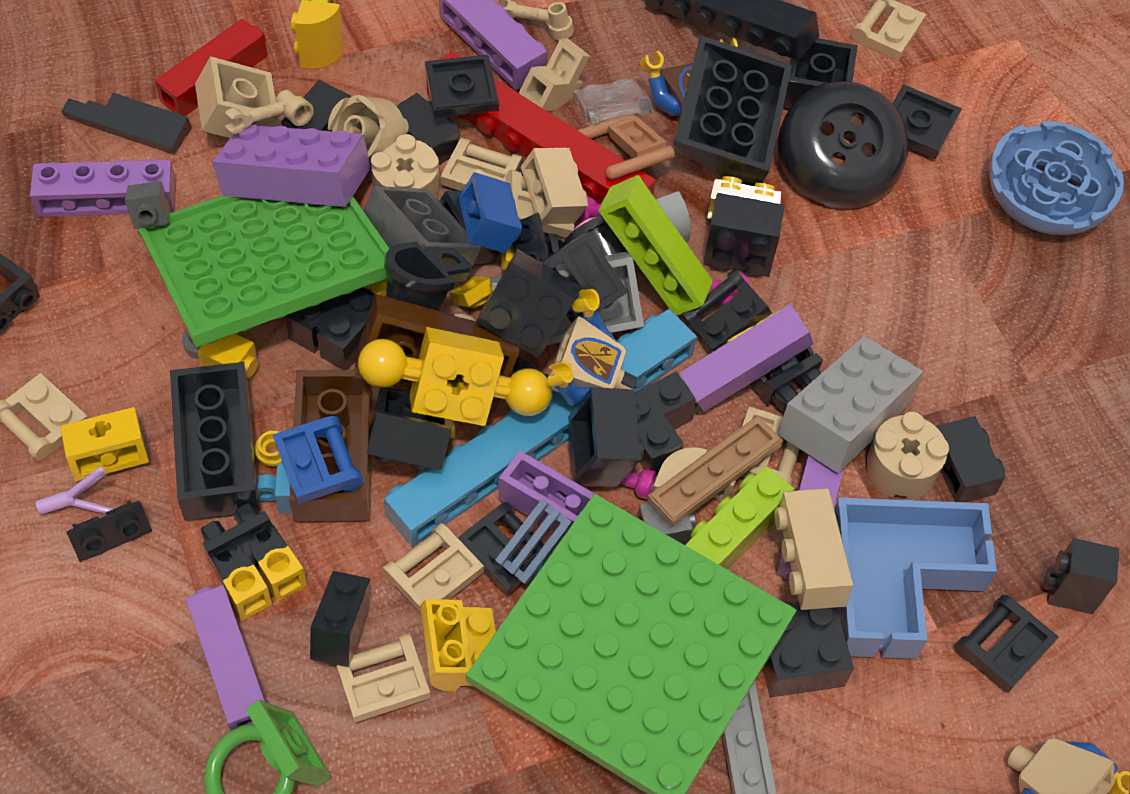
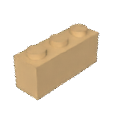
(814, 549)

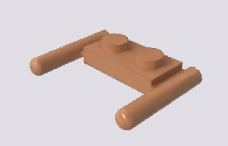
(636, 140)

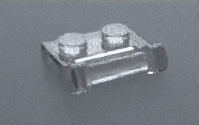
(611, 101)

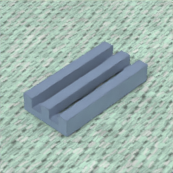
(522, 533)

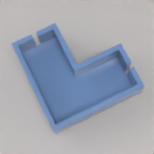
(895, 554)

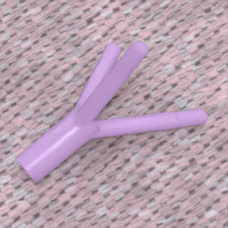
(69, 497)

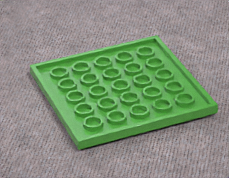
(260, 259)
(632, 649)

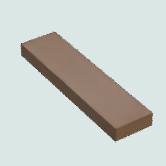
(714, 471)

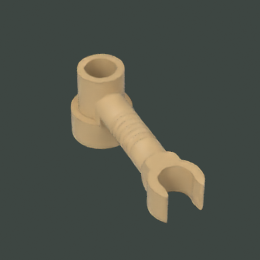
(556, 17)
(287, 104)

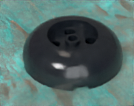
(807, 152)

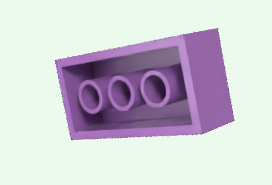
(292, 165)

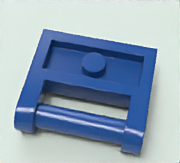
(306, 465)

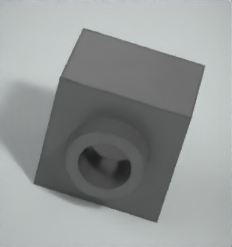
(147, 204)

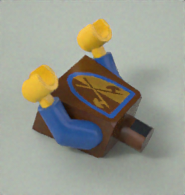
(670, 84)

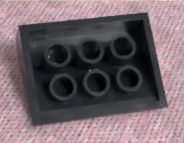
(732, 110)

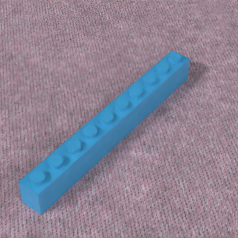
(474, 468)

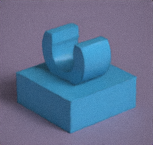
(276, 488)

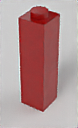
(237, 44)

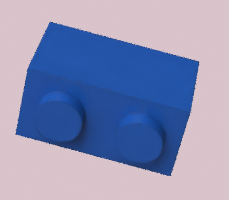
(489, 213)

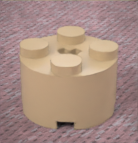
(371, 116)
(406, 165)
(906, 456)

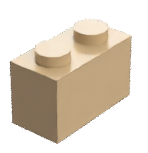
(554, 185)

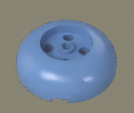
(1033, 174)

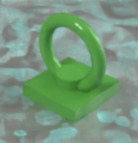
(282, 744)

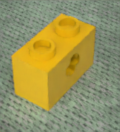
(104, 441)

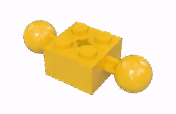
(434, 374)

